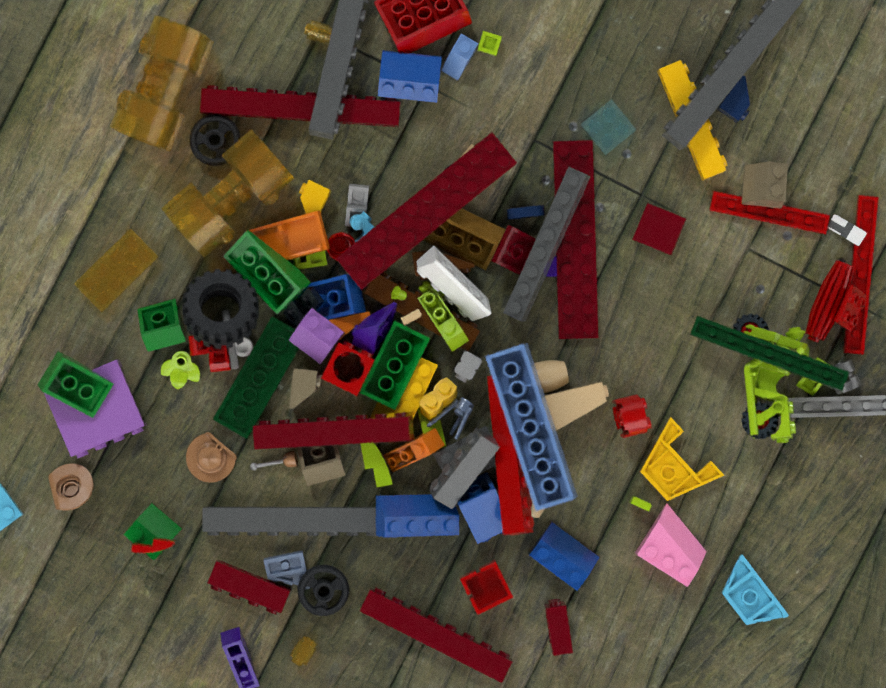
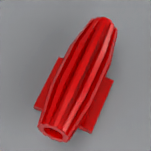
(835, 302)

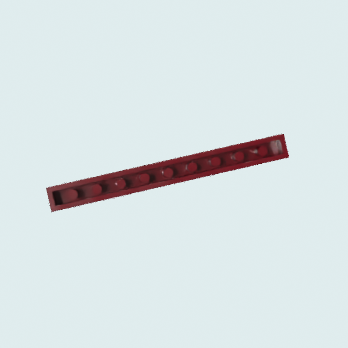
(295, 107)

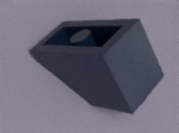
(736, 102)

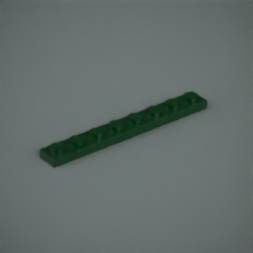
(769, 353)

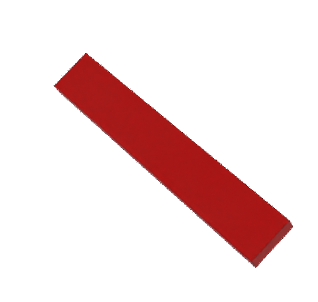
(786, 216)

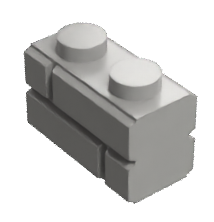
(467, 366)

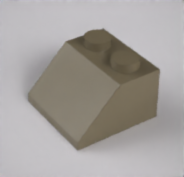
(765, 184)
(303, 386)
(320, 463)

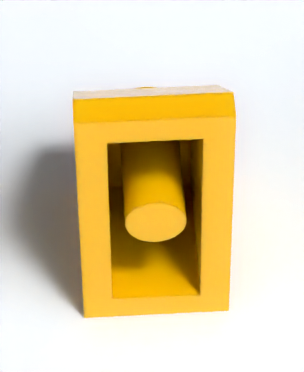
(313, 196)

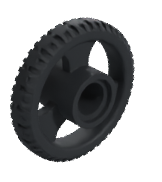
(197, 138)
(309, 580)

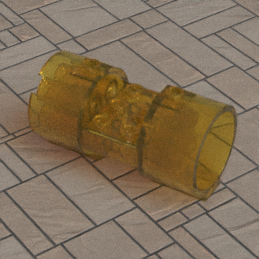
(172, 55)
(202, 217)

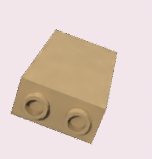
(575, 402)

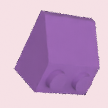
(316, 336)

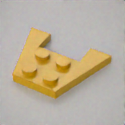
(669, 472)

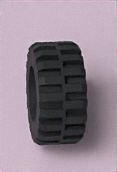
(215, 285)

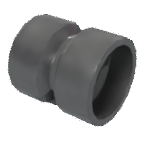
(854, 381)

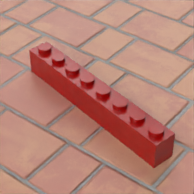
(512, 485)

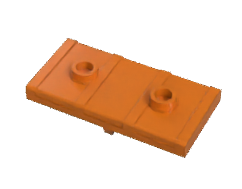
(295, 236)

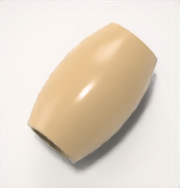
(552, 374)

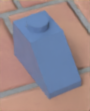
(459, 57)

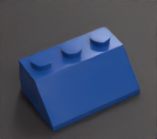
(409, 76)
(564, 556)

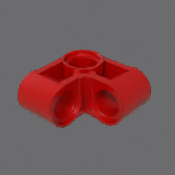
(218, 358)

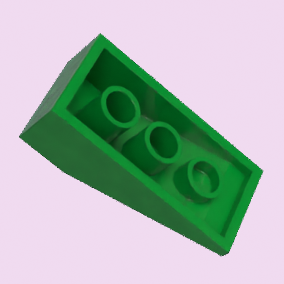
(269, 273)

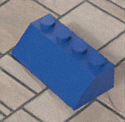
(414, 516)

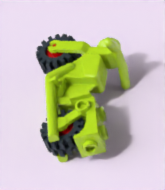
(761, 380)

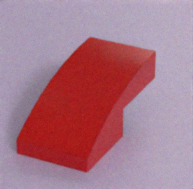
(158, 545)

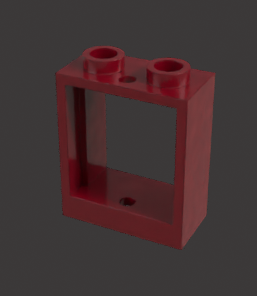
(558, 627)

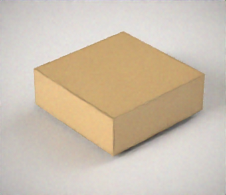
(411, 317)

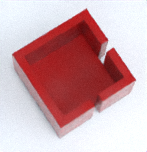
(486, 586)

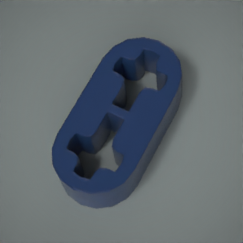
(526, 212)

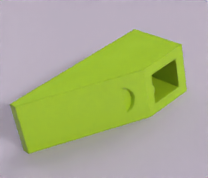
(443, 319)

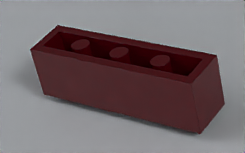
(248, 586)

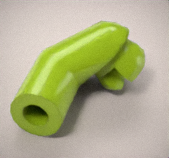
(426, 286)

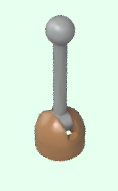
(289, 459)

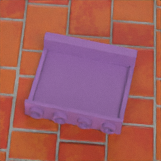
(111, 422)

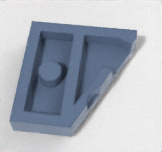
(286, 567)

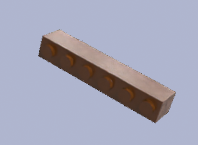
(381, 290)

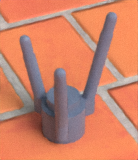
(462, 409)

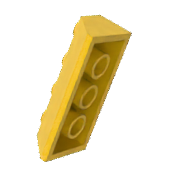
(413, 393)

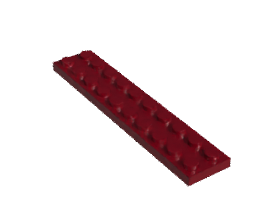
(426, 210)
(577, 251)

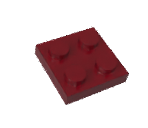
(513, 249)

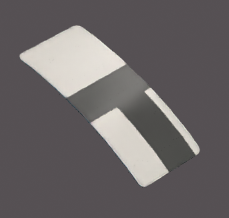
(846, 230)

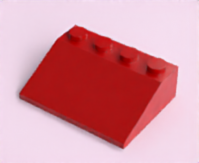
(421, 22)

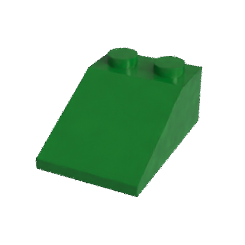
(75, 384)

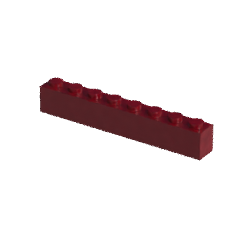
(333, 432)
(436, 635)

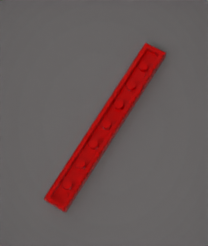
(862, 262)

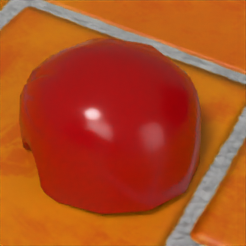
(339, 243)

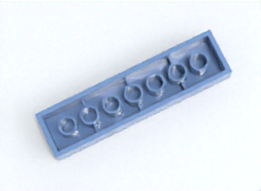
(531, 427)

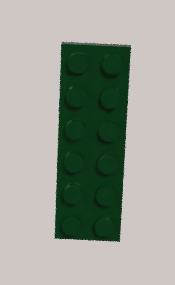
(258, 379)

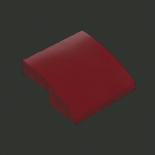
(659, 229)

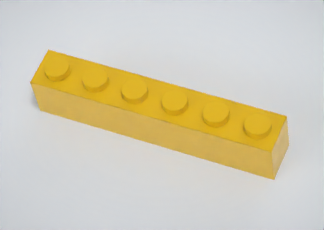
(703, 145)

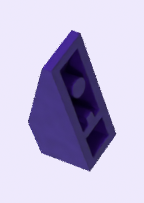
(239, 658)

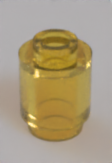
(318, 32)
(303, 651)

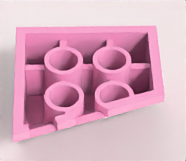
(672, 547)

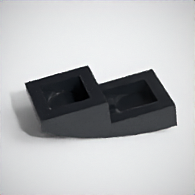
(299, 308)

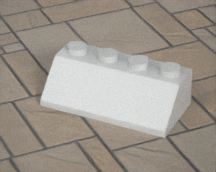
(454, 284)

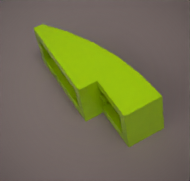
(374, 459)

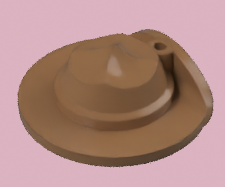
(209, 458)
(70, 486)

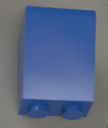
(482, 509)

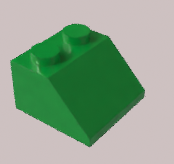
(161, 325)
(151, 525)

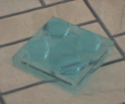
(608, 127)

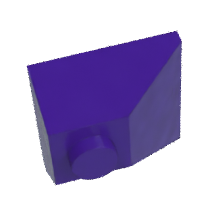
(374, 329)

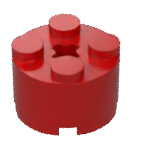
(631, 415)

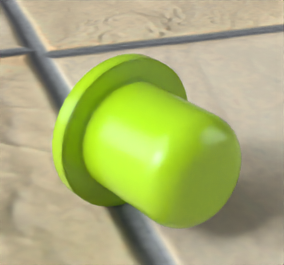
(399, 294)

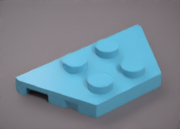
(750, 595)

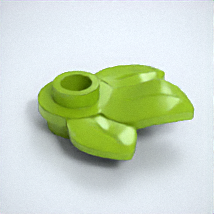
(179, 372)

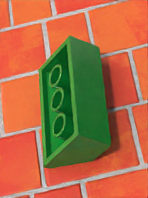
(394, 365)

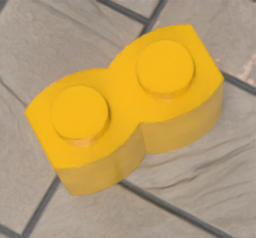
(438, 399)

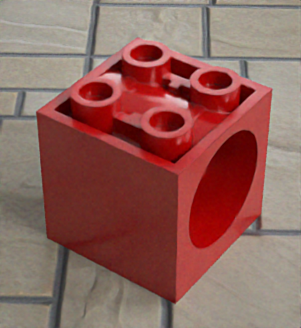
(331, 373)

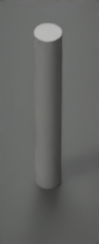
(232, 351)

